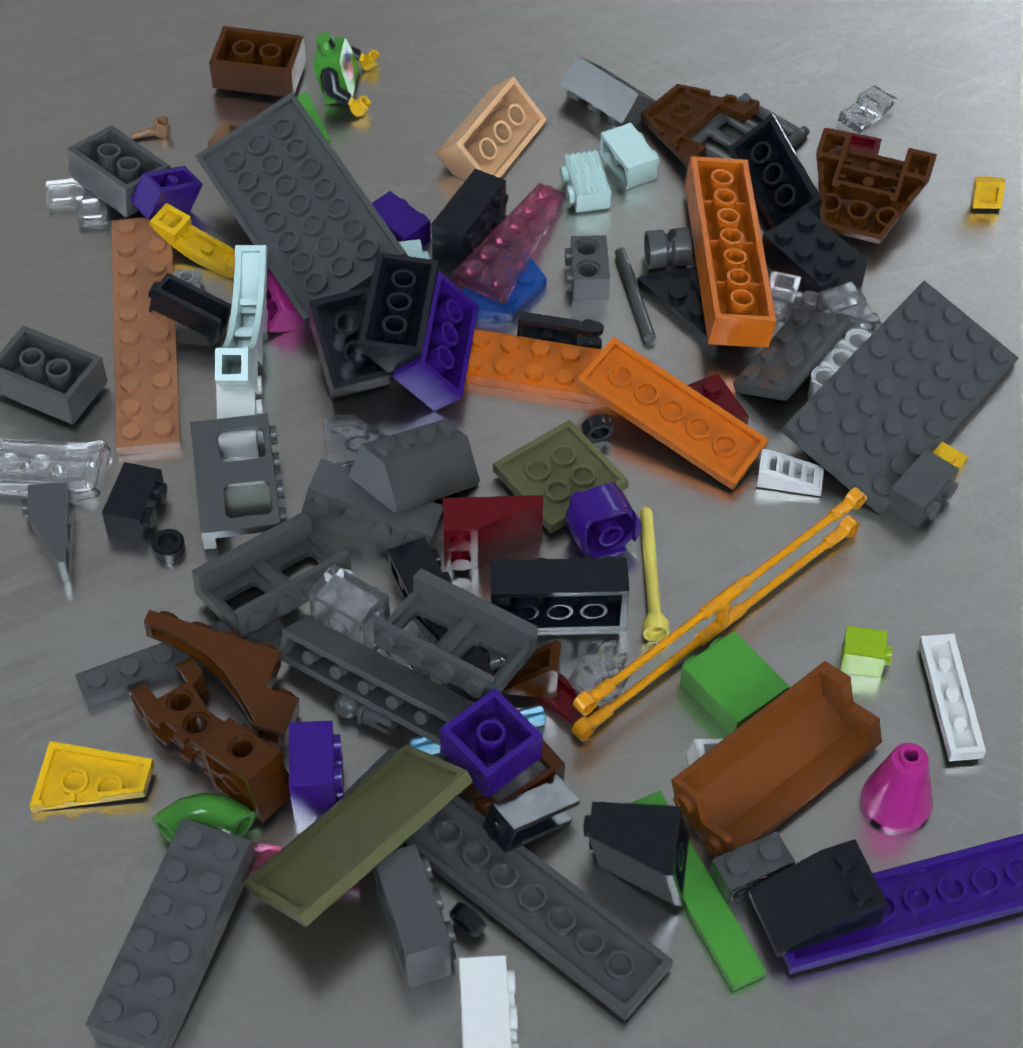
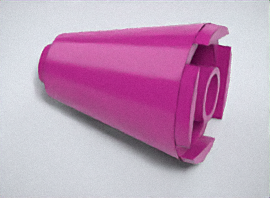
(899, 790)

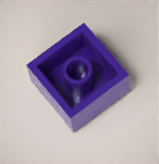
(491, 742)
(314, 769)

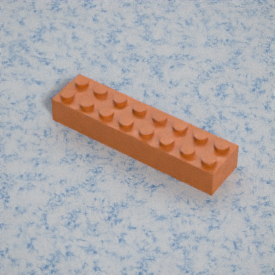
(729, 253)

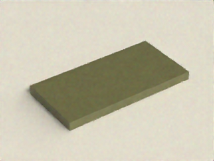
(356, 834)

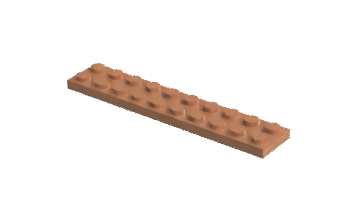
(143, 343)

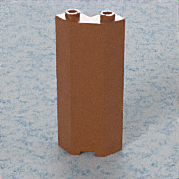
(776, 761)

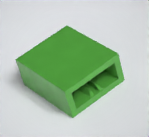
(730, 681)

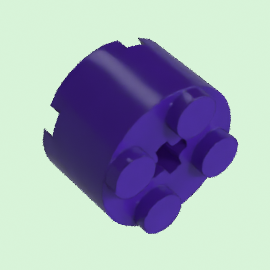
(602, 521)

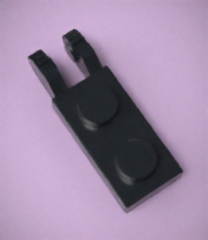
(560, 329)

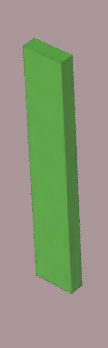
(715, 919)

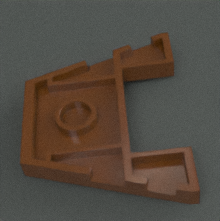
(687, 110)

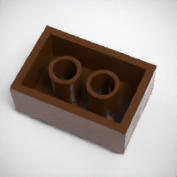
(257, 61)

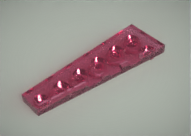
(505, 253)

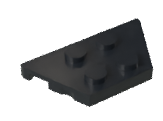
(680, 296)

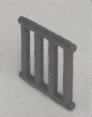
(711, 129)

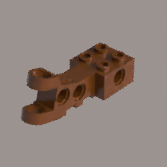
(232, 752)

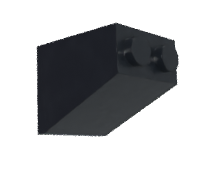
(641, 845)

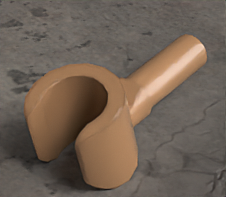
(160, 129)

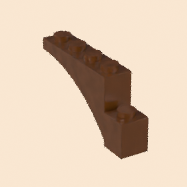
(241, 665)

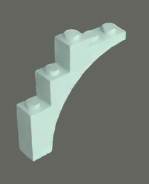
(248, 325)

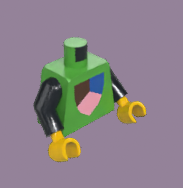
(337, 71)

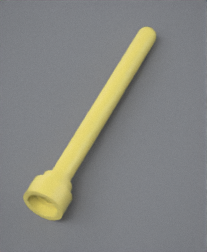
(655, 624)

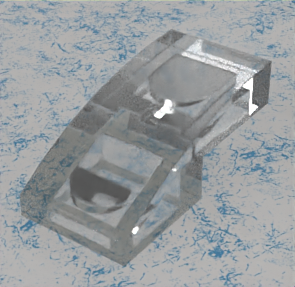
(867, 110)

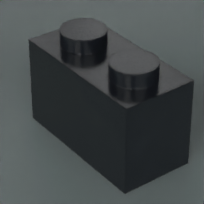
(134, 500)

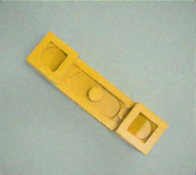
(192, 242)

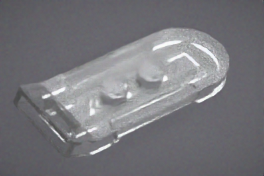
(53, 462)

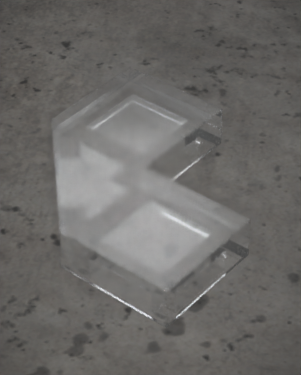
(69, 193)

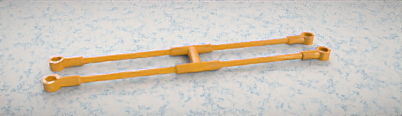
(725, 616)

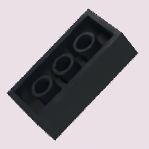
(563, 592)

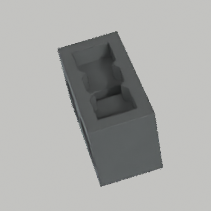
(589, 267)

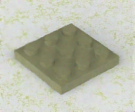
(557, 468)

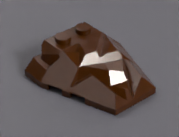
(864, 190)

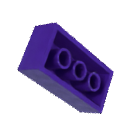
(442, 369)

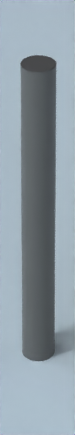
(635, 295)

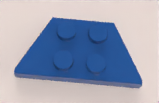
(528, 287)

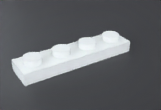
(952, 697)

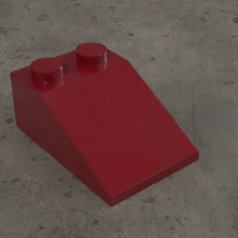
(489, 528)

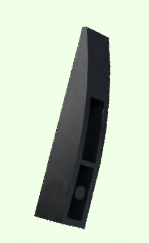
(404, 564)

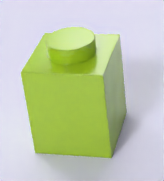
(865, 651)

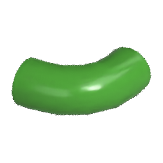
(207, 809)

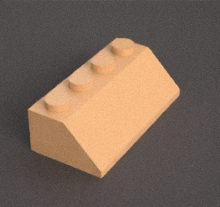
(493, 132)

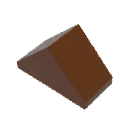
(539, 674)

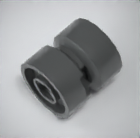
(667, 248)

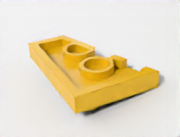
(88, 776)

